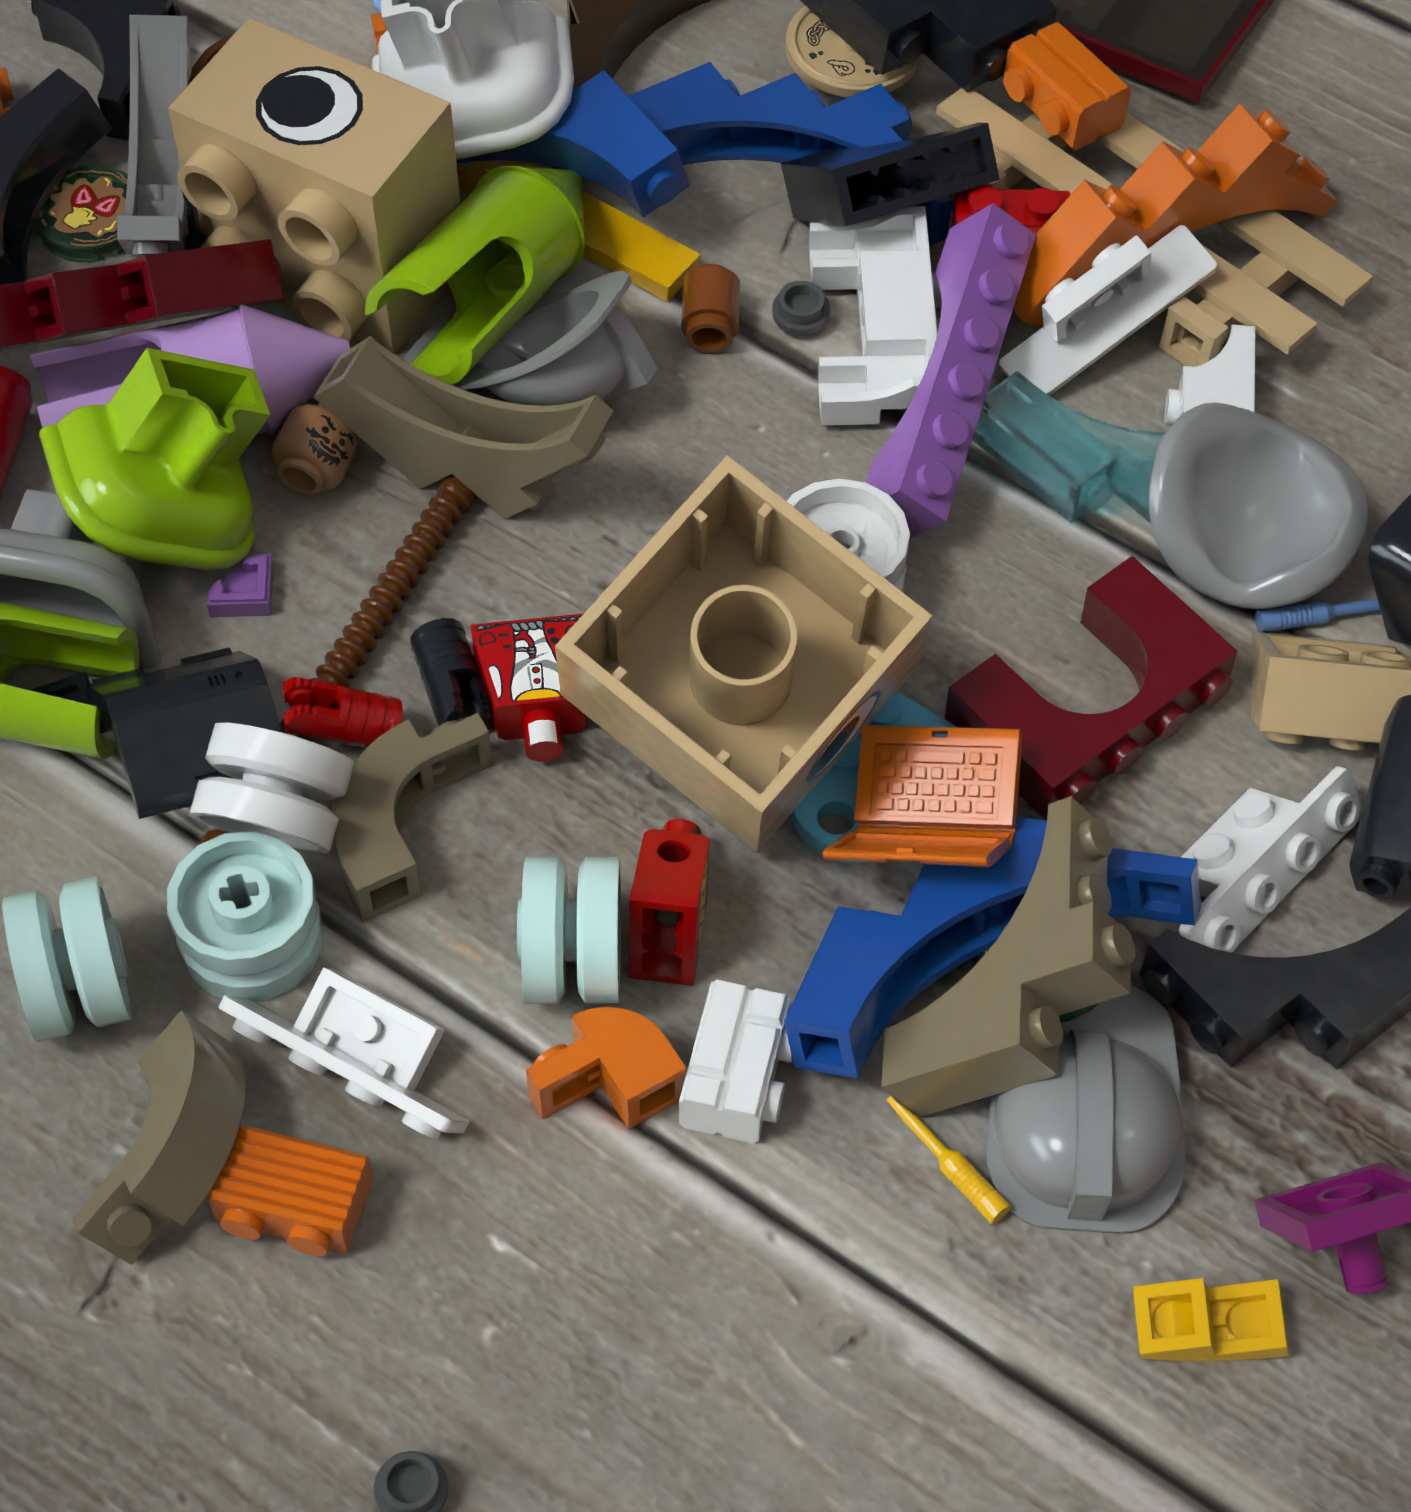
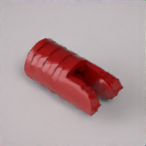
(338, 712)

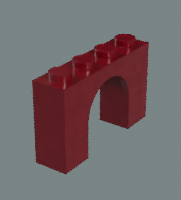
(1066, 753)

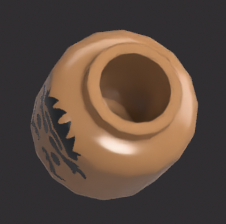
(313, 450)

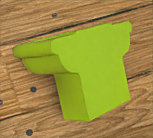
(162, 463)

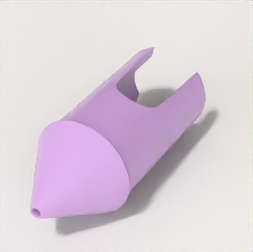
(284, 354)

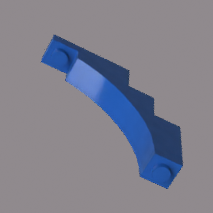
(609, 143)

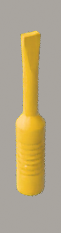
(957, 1168)

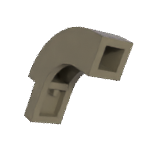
(382, 791)
(182, 1145)

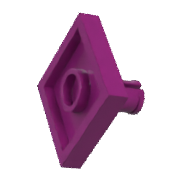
(1346, 1214)

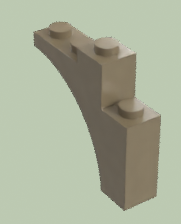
(439, 430)
(1004, 1014)

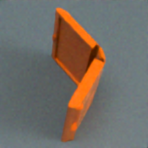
(934, 796)

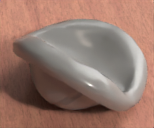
(1253, 508)

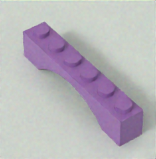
(978, 289)

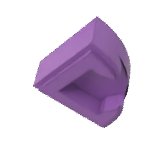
(244, 590)

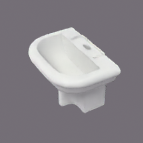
(492, 59)

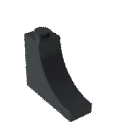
(102, 36)
(884, 178)

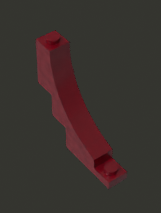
(138, 292)

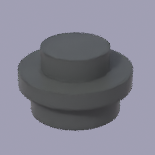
(801, 308)
(411, 1484)

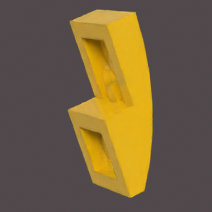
(1210, 1323)

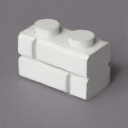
(735, 1063)

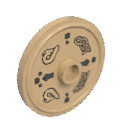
(832, 64)

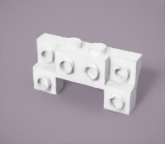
(896, 305)

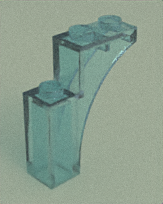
(1063, 453)

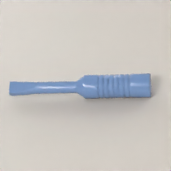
(1308, 614)

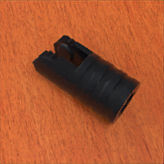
(449, 671)

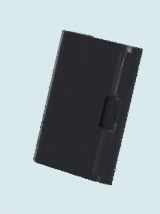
(169, 717)

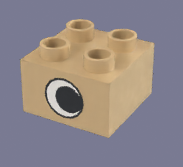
(323, 164)
(741, 653)

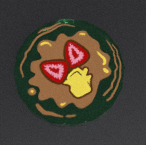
(82, 214)

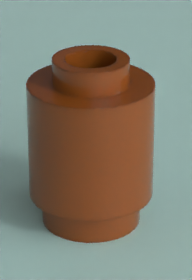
(710, 308)

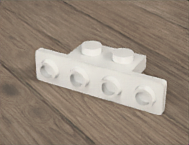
(1108, 306)
(1263, 853)
(361, 1039)

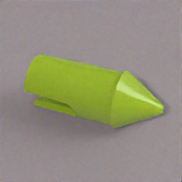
(498, 258)
(66, 643)

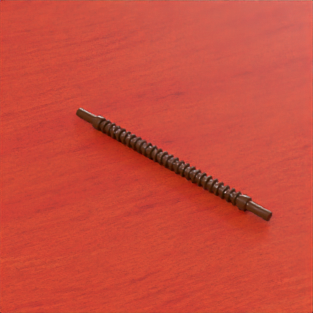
(392, 589)

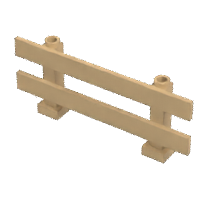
(1230, 295)

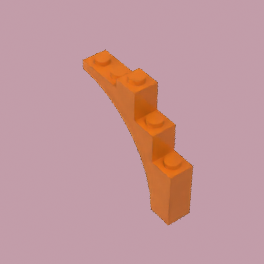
(1234, 173)

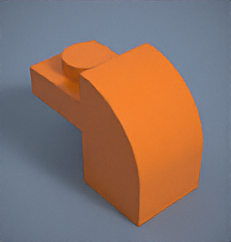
(614, 1053)

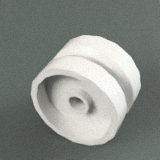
(861, 521)
(272, 786)

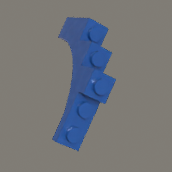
(775, 123)
(881, 961)

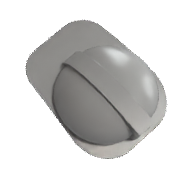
(562, 349)
(1102, 1136)

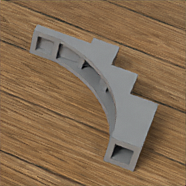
(159, 73)

